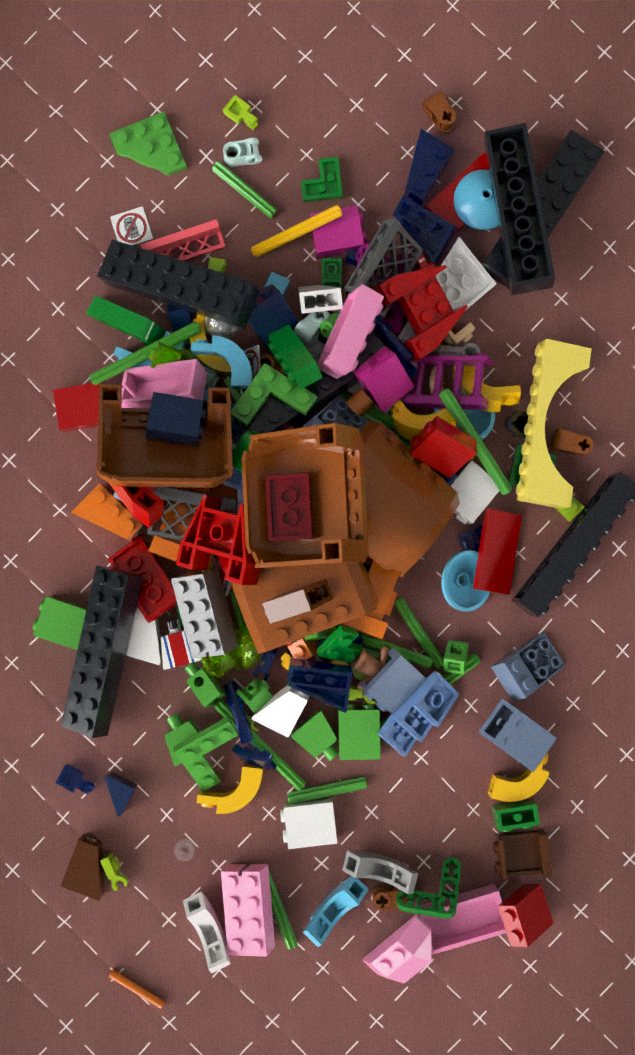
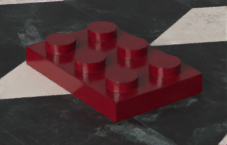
(289, 507)

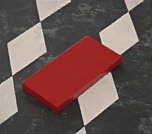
(444, 202)
(497, 551)
(156, 588)

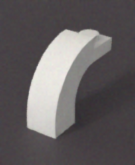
(209, 929)

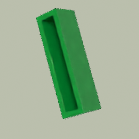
(293, 357)

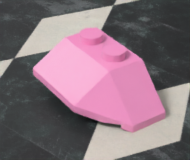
(403, 952)

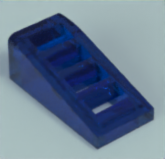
(463, 542)

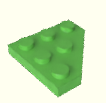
(150, 144)

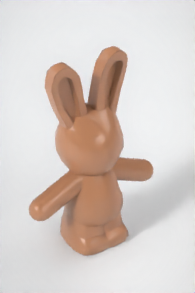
(369, 665)

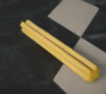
(296, 231)

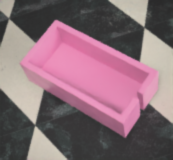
(350, 332)
(174, 378)
(248, 910)
(474, 920)

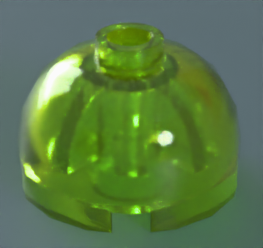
(246, 652)

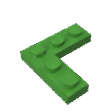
(272, 382)
(192, 752)

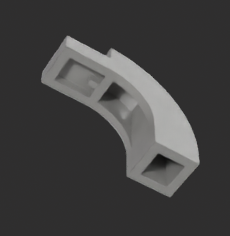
(380, 867)

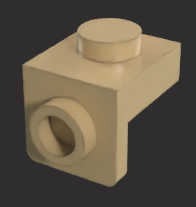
(463, 335)

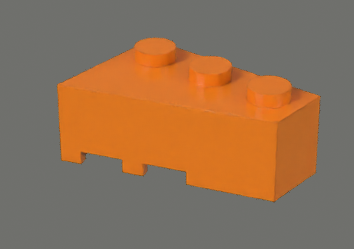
(107, 512)

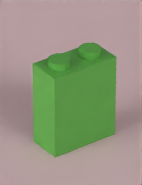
(60, 622)
(359, 732)

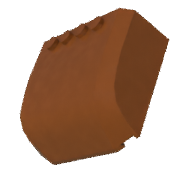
(134, 461)
(337, 489)
(403, 500)
(347, 582)

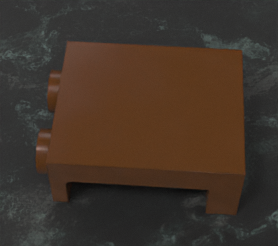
(522, 854)

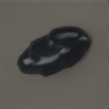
(516, 423)

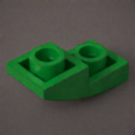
(332, 272)

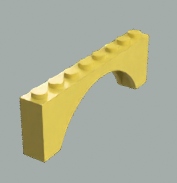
(539, 478)

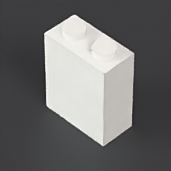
(474, 492)
(309, 823)

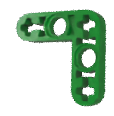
(438, 900)

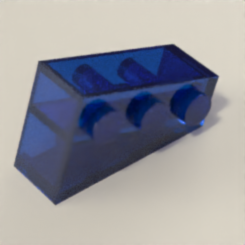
(428, 165)
(425, 227)
(322, 680)

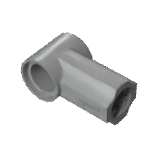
(467, 350)

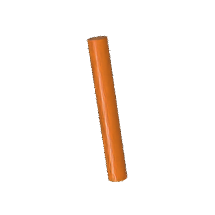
(134, 987)

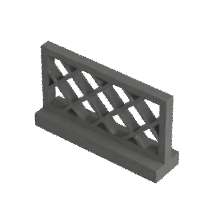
(375, 253)
(189, 497)

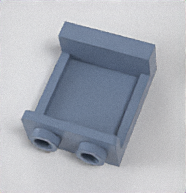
(393, 683)

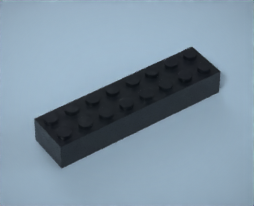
(556, 189)
(519, 209)
(179, 283)
(279, 416)
(575, 545)
(101, 651)

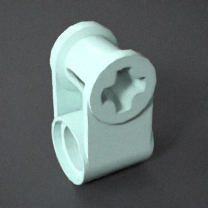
(243, 151)
(309, 328)

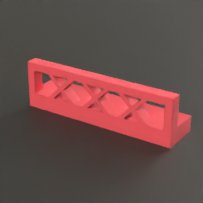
(186, 237)

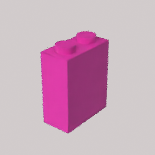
(340, 234)
(384, 379)

